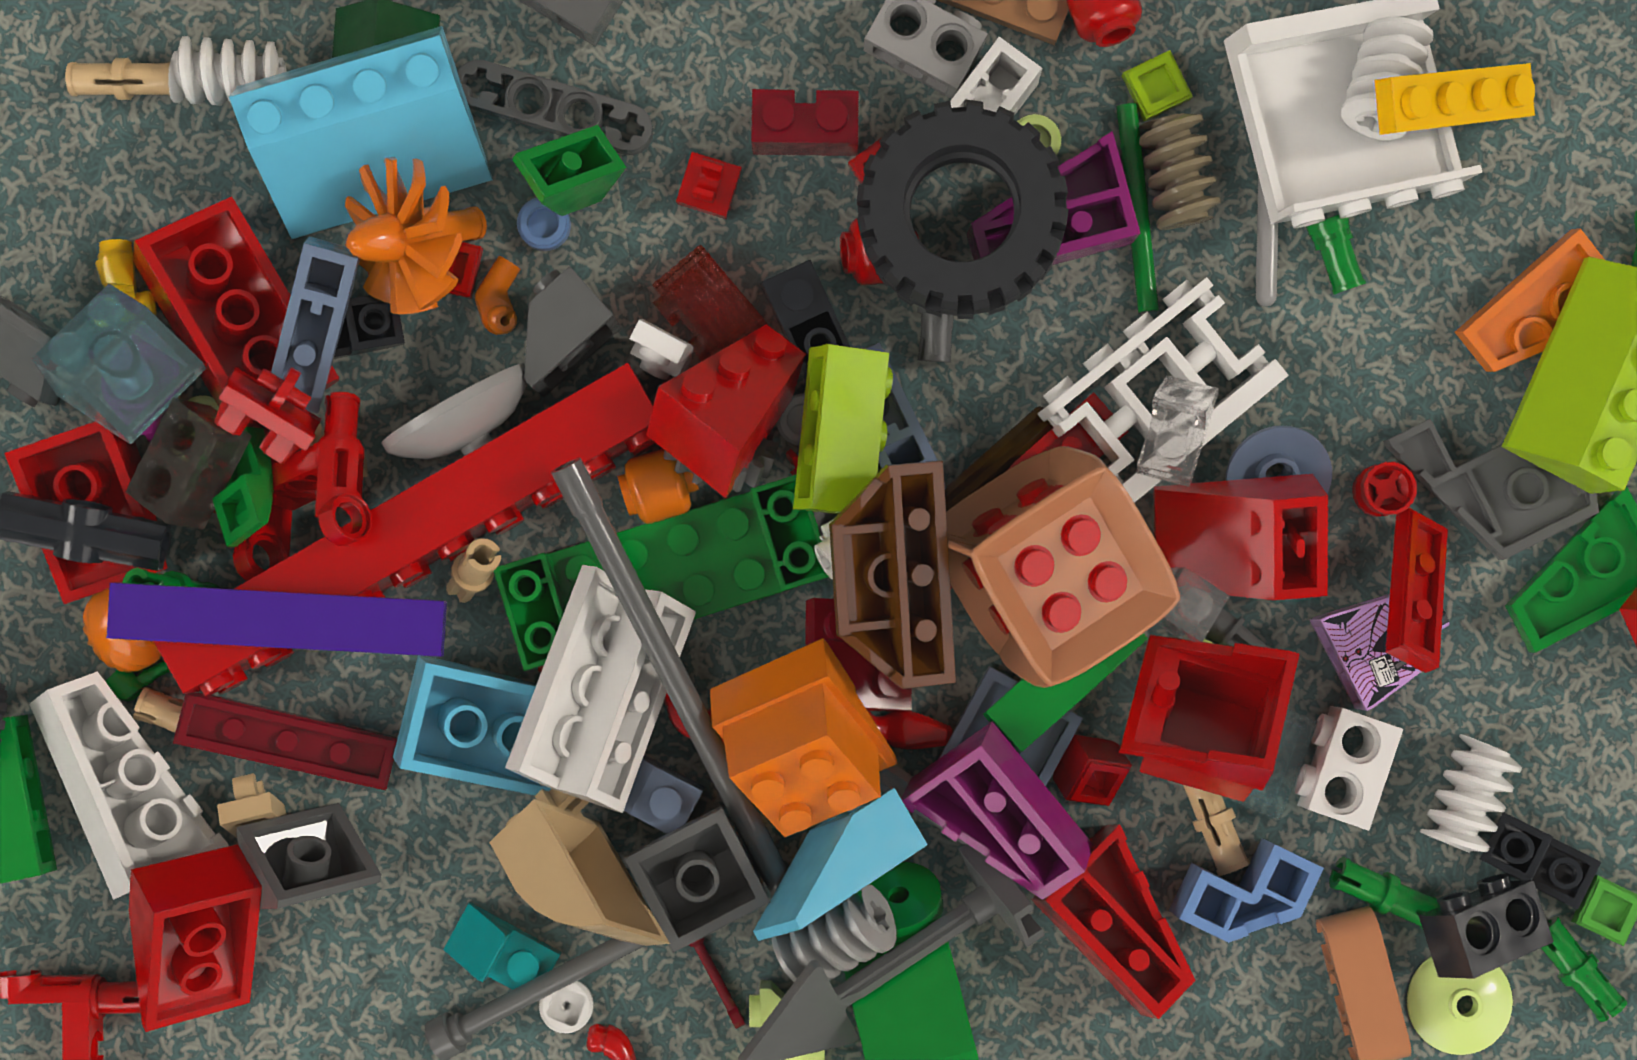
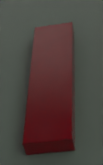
(285, 740)

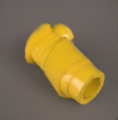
(117, 268)

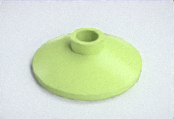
(1435, 1013)

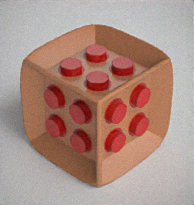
(1057, 566)

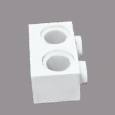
(1362, 772)

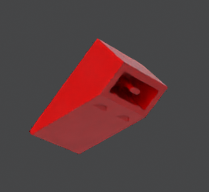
(1248, 534)

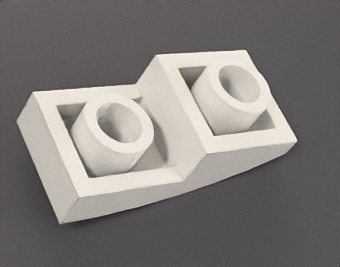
(660, 351)

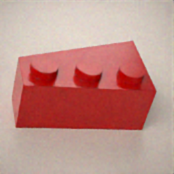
(726, 406)
(1120, 927)

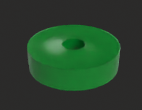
(920, 894)

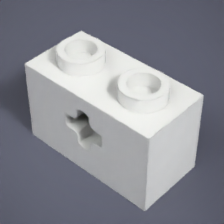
(1000, 79)

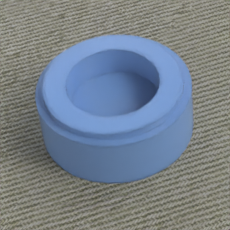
(542, 227)

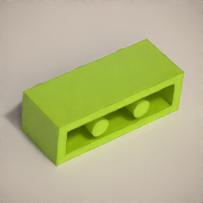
(841, 426)

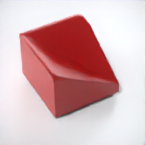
(1091, 770)

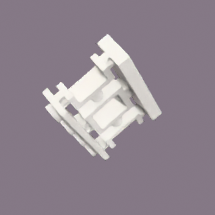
(1136, 356)

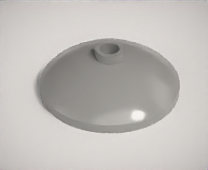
(460, 420)

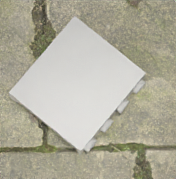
(1291, 96)

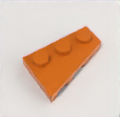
(1526, 310)

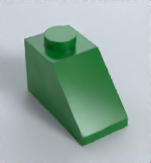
(571, 170)

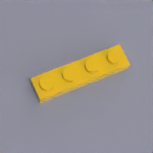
(1454, 98)

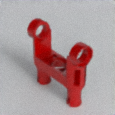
(325, 473)
(84, 1005)

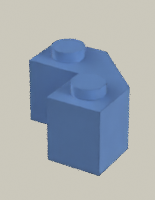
(1270, 893)

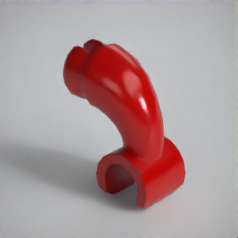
(610, 1041)

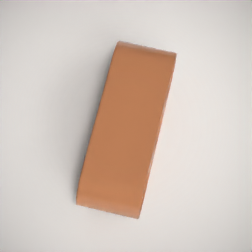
(1365, 985)

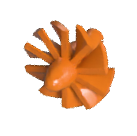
(409, 244)

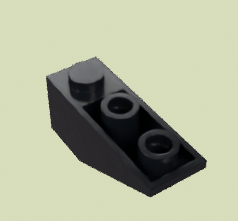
(803, 309)

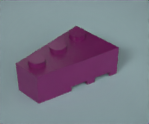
(1097, 207)
(1003, 811)

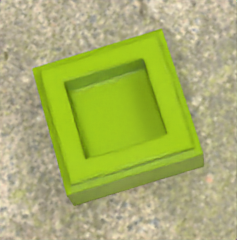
(1157, 85)

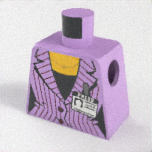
(1357, 648)

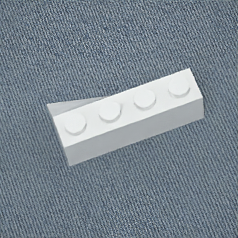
(117, 783)

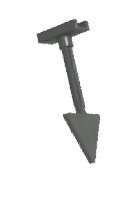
(813, 1012)

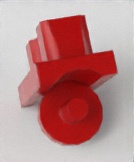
(273, 404)

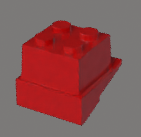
(1210, 713)

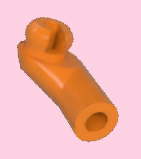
(493, 300)

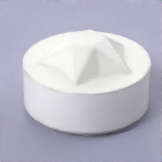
(567, 1008)

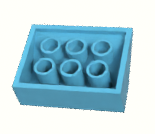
(354, 110)

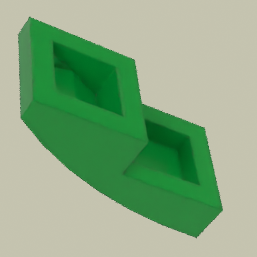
(248, 495)

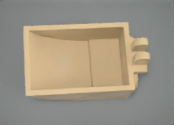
(573, 871)

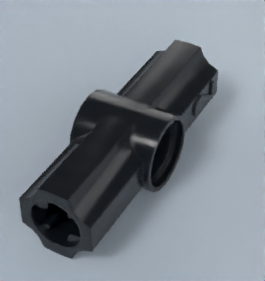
(84, 531)

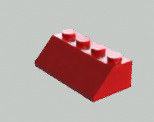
(217, 292)

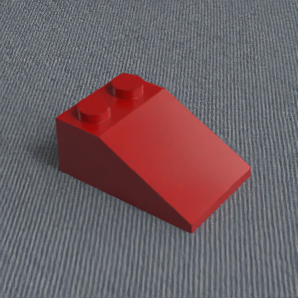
(86, 466)
(193, 935)

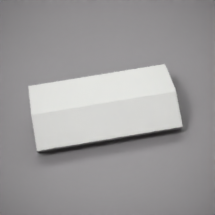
(595, 696)

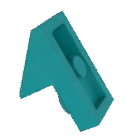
(498, 949)

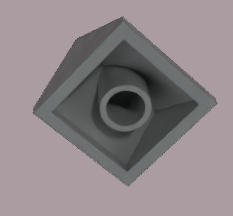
(306, 856)

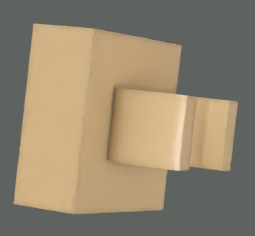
(250, 804)

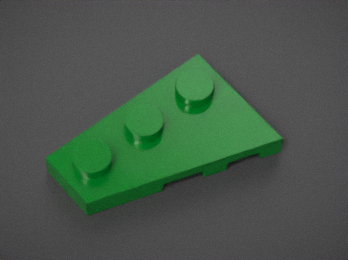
(1583, 579)

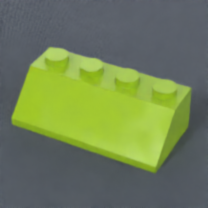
(1583, 393)

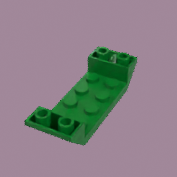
(700, 558)

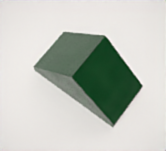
(376, 23)

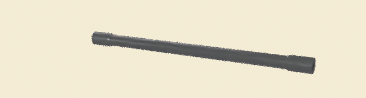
(588, 509)

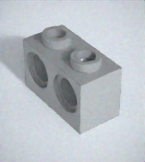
(917, 53)

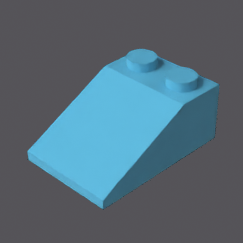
(464, 724)
(839, 861)

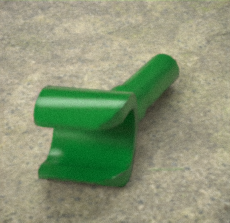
(129, 685)

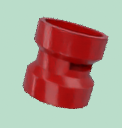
(1393, 486)

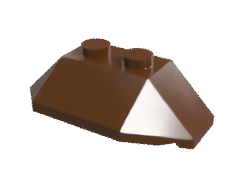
(896, 575)

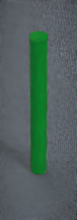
(1134, 173)

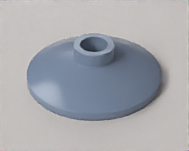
(1286, 445)

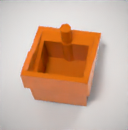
(800, 739)

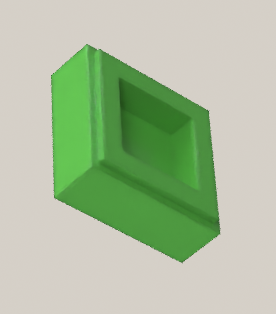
(1607, 910)

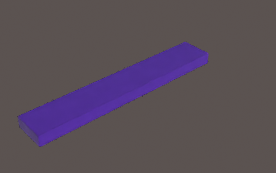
(276, 619)

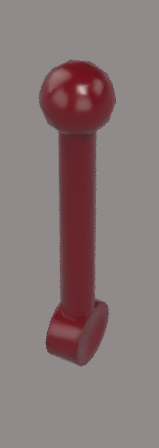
(732, 1009)

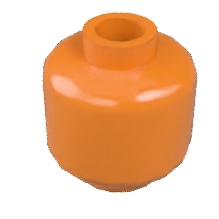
(655, 488)

